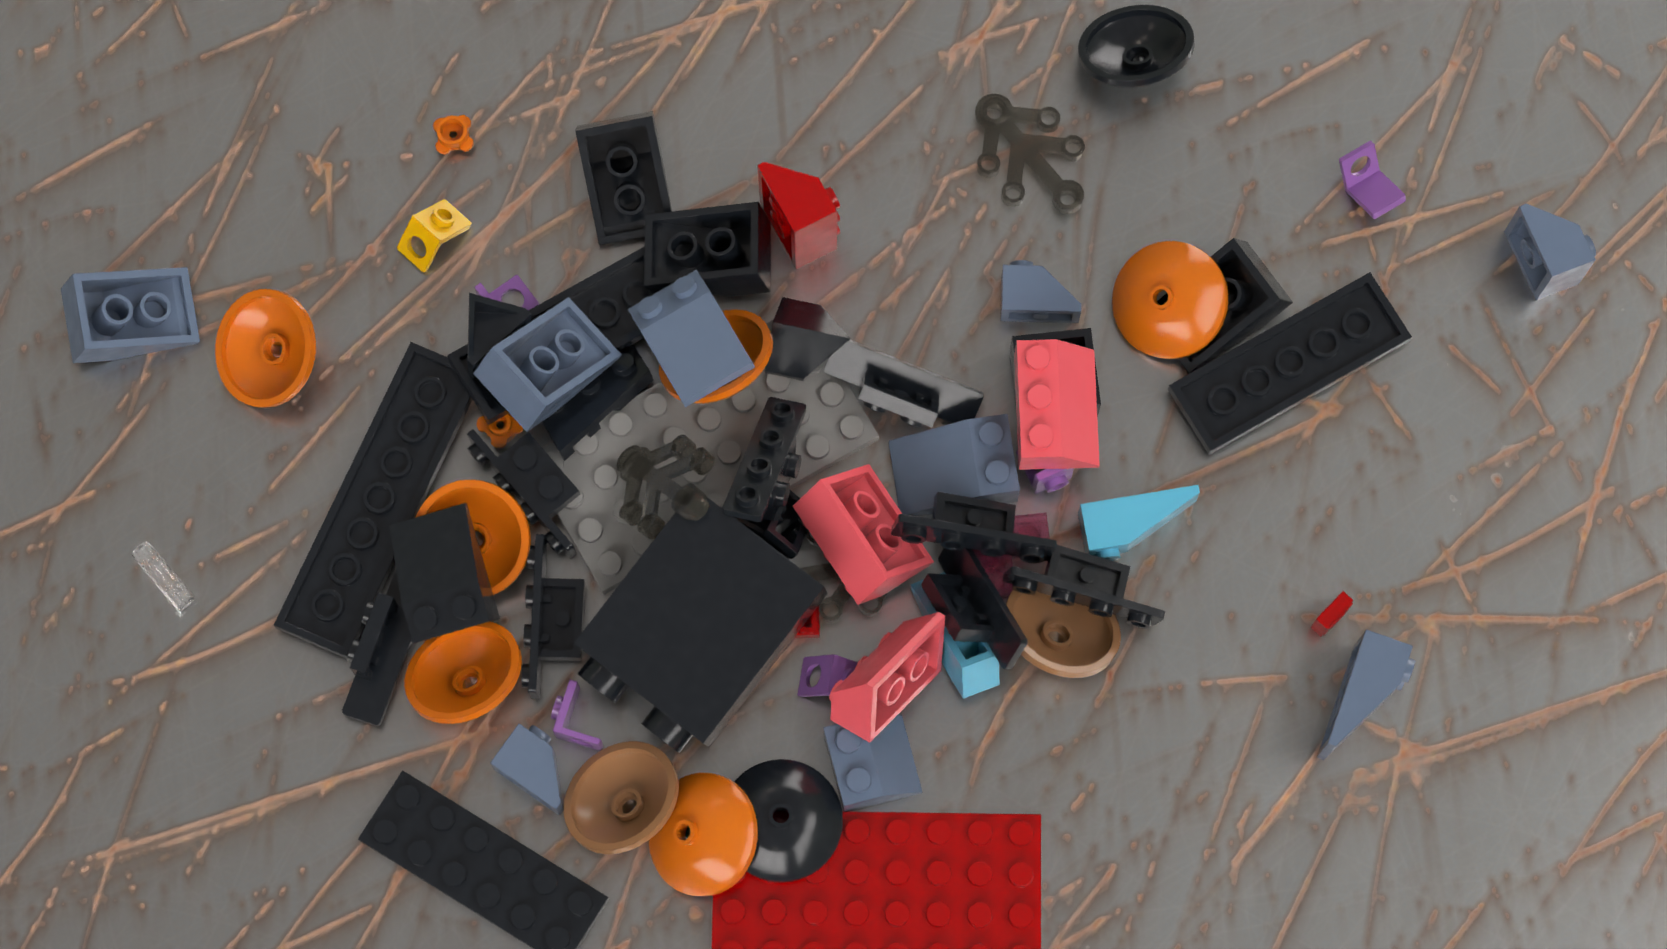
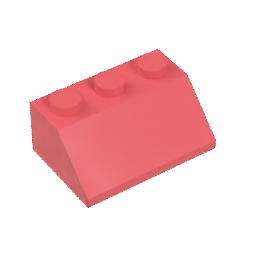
(1055, 405)
(853, 526)
(889, 676)

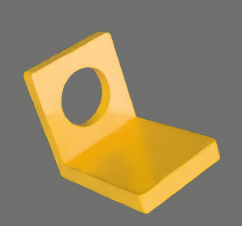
(433, 227)

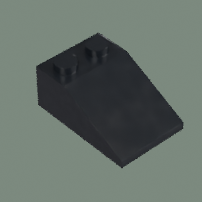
(623, 174)
(721, 242)
(1252, 300)
(441, 574)

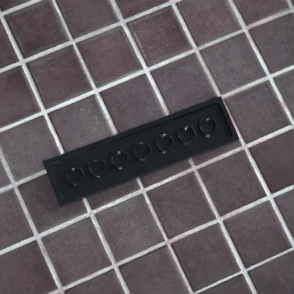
(379, 490)

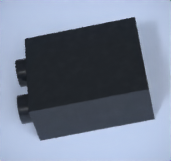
(697, 625)

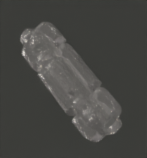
(163, 576)

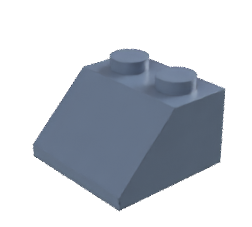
(1549, 250)
(875, 770)

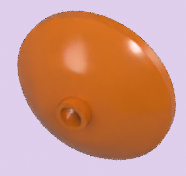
(1194, 303)
(757, 342)
(251, 345)
(497, 518)
(463, 673)
(719, 840)

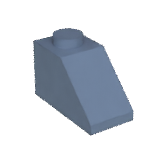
(1035, 296)
(531, 765)

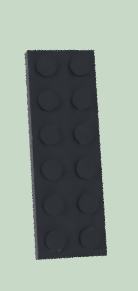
(600, 297)
(1289, 363)
(482, 867)

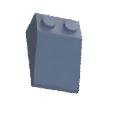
(128, 313)
(691, 338)
(546, 363)
(957, 459)
(1372, 674)

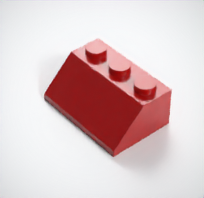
(799, 212)

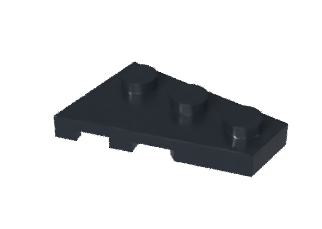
(605, 394)

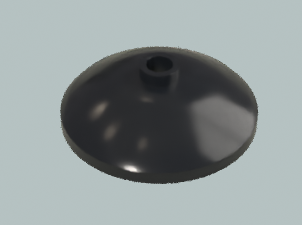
(1136, 46)
(814, 823)

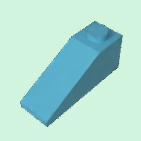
(1123, 522)
(968, 664)

